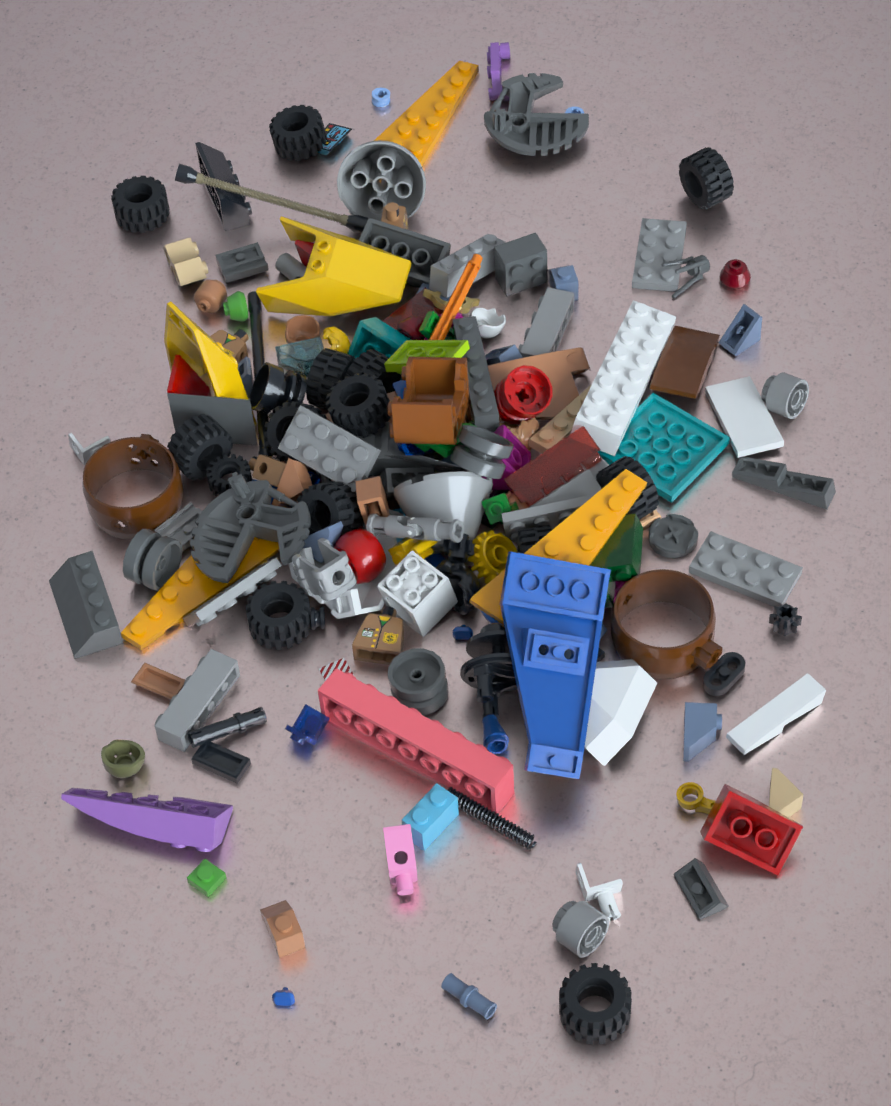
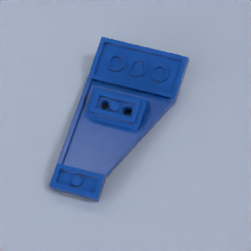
(563, 610)

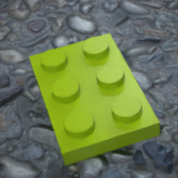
(425, 348)

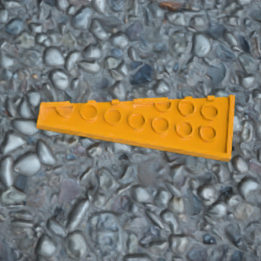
(429, 115)
(577, 537)
(185, 593)

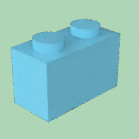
(431, 816)

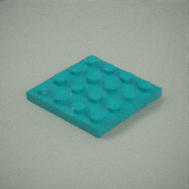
(669, 445)

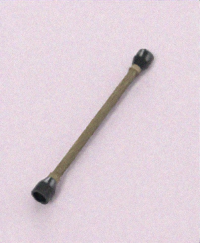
(187, 175)

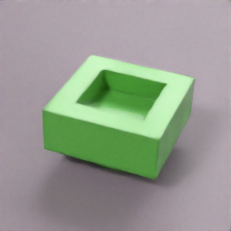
(206, 877)

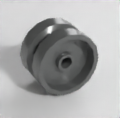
(481, 452)
(151, 559)
(419, 680)

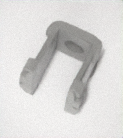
(319, 580)

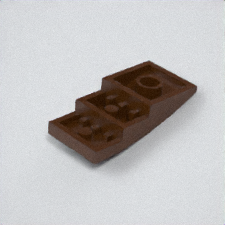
(684, 362)

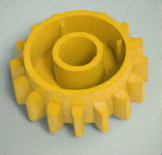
(490, 554)

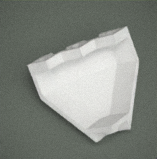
(361, 597)
(616, 706)

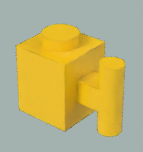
(405, 546)

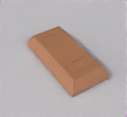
(158, 681)

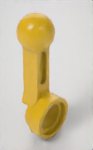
(701, 804)

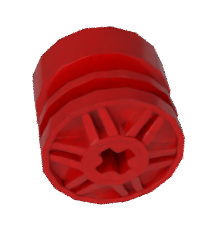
(532, 389)

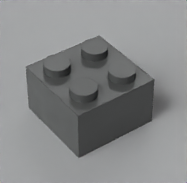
(521, 264)

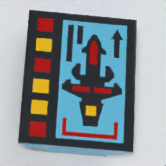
(335, 135)

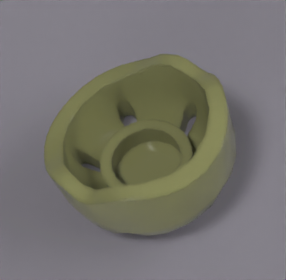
(124, 764)

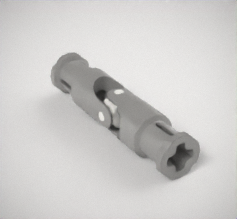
(412, 527)

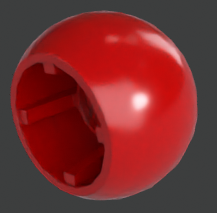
(364, 554)

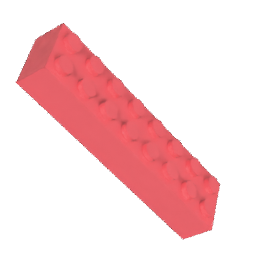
(416, 740)

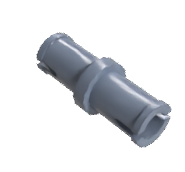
(469, 996)

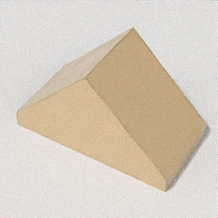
(784, 794)

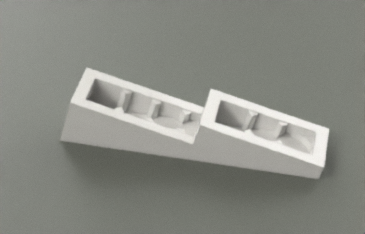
(772, 717)

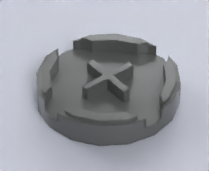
(673, 536)

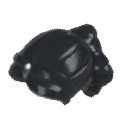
(463, 582)

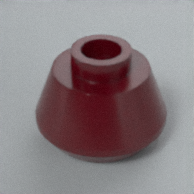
(735, 274)
(410, 328)

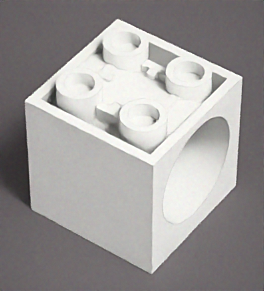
(418, 593)

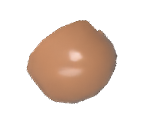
(301, 328)

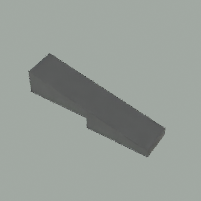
(775, 477)

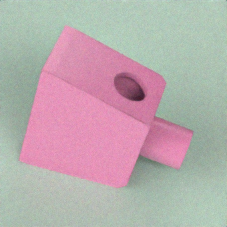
(400, 858)

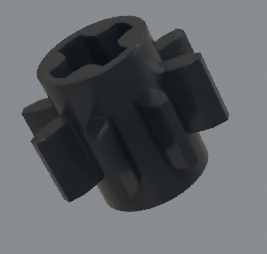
(460, 550)
(785, 619)

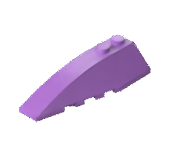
(176, 822)

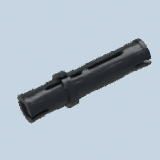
(221, 729)

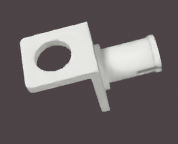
(85, 453)
(602, 893)

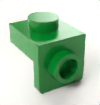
(496, 506)

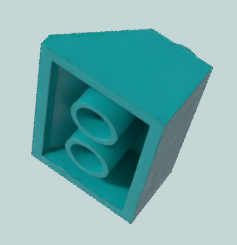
(376, 335)

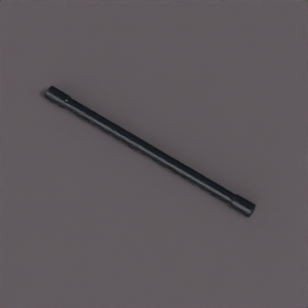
(255, 310)

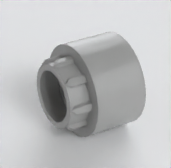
(785, 394)
(580, 927)

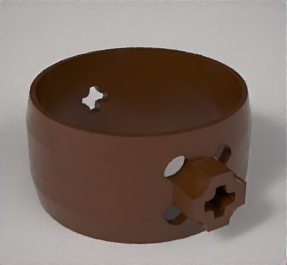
(117, 459)
(674, 588)

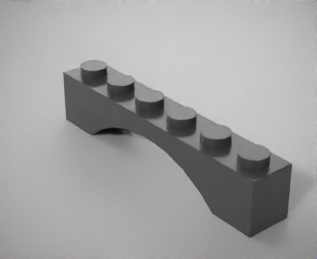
(481, 393)

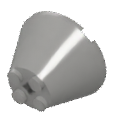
(380, 175)
(446, 497)

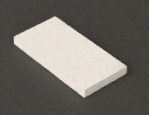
(744, 416)

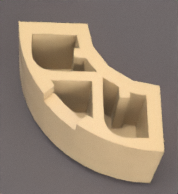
(185, 262)

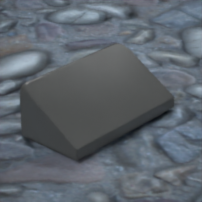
(700, 889)

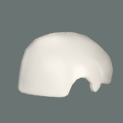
(488, 322)

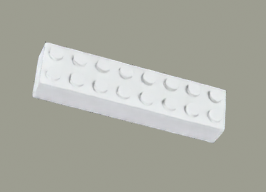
(624, 375)

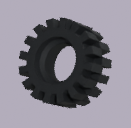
(226, 466)

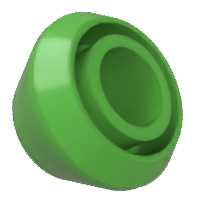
(236, 307)

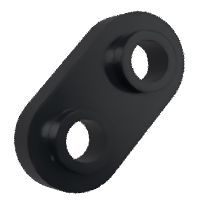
(722, 675)

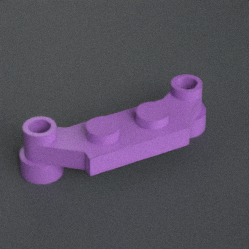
(494, 56)

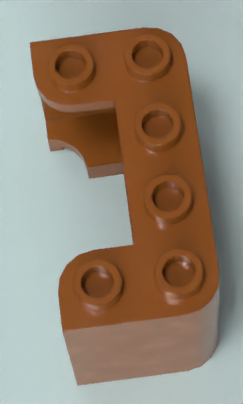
(431, 402)

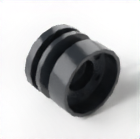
(274, 388)

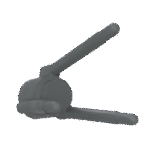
(694, 267)

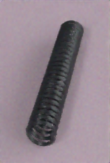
(493, 818)

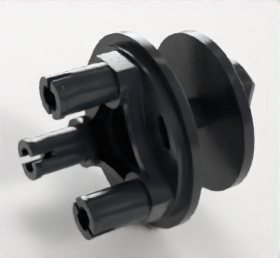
(490, 668)

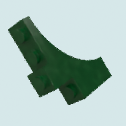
(621, 554)

